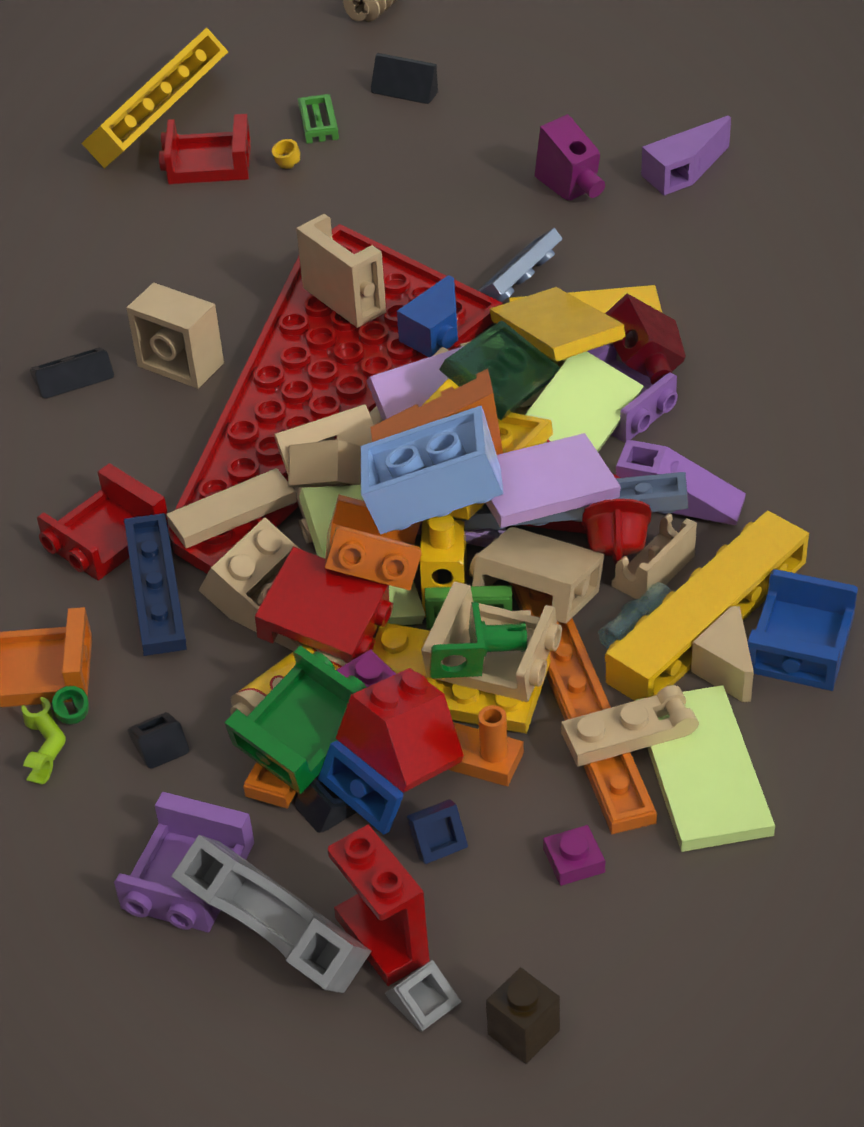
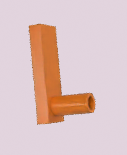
(488, 750)

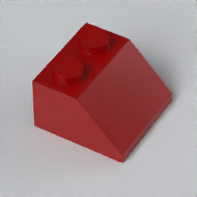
(402, 729)

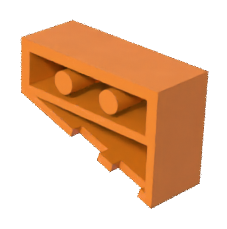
(452, 401)

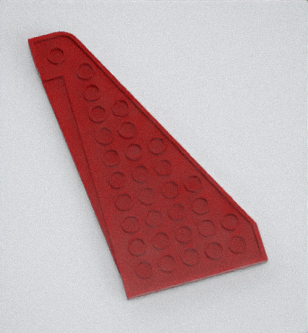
(306, 370)

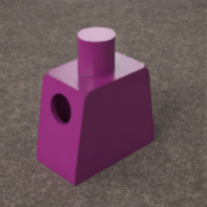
(568, 160)

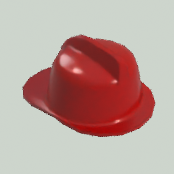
(617, 526)

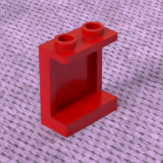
(206, 155)
(95, 531)
(323, 607)
(387, 910)

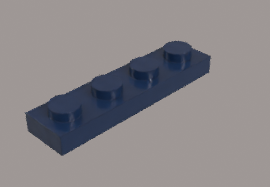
(155, 585)

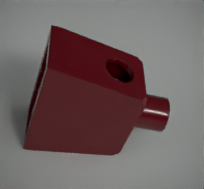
(651, 338)

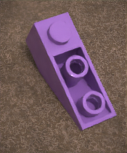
(684, 156)
(707, 494)

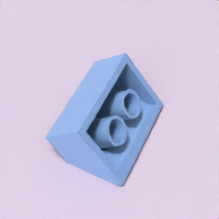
(430, 470)

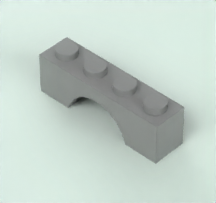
(292, 926)

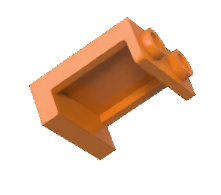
(360, 550)
(45, 660)

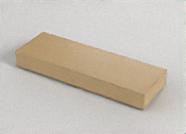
(231, 508)

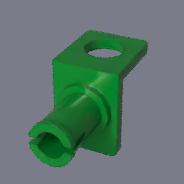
(482, 640)

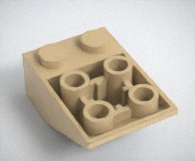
(246, 574)

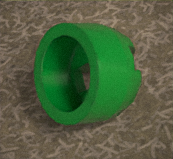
(79, 701)

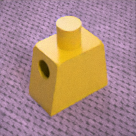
(442, 548)

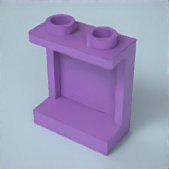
(649, 405)
(150, 886)

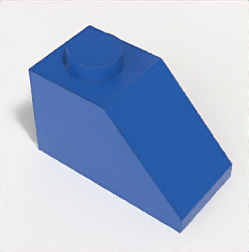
(430, 319)
(361, 787)

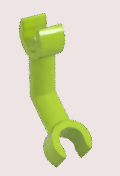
(54, 741)

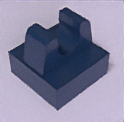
(437, 831)

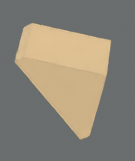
(324, 464)
(724, 656)

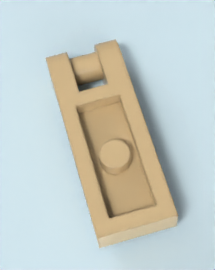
(629, 726)

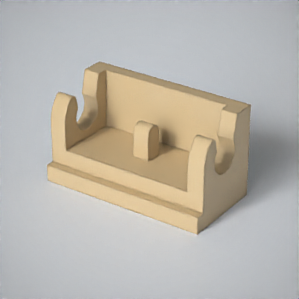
(658, 560)

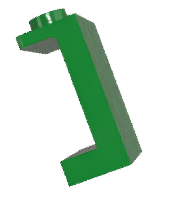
(296, 720)

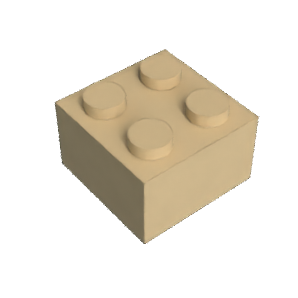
(175, 335)

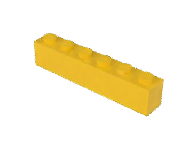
(154, 98)
(662, 643)

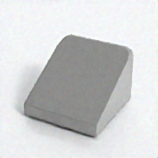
(423, 996)

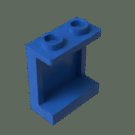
(803, 629)

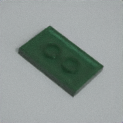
(513, 364)

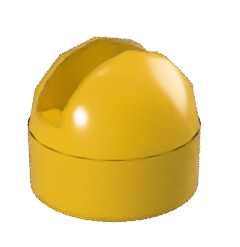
(290, 149)

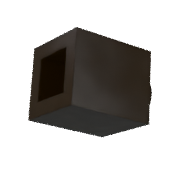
(523, 1015)

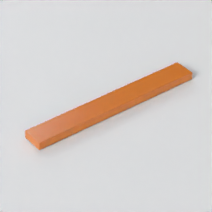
(579, 693)

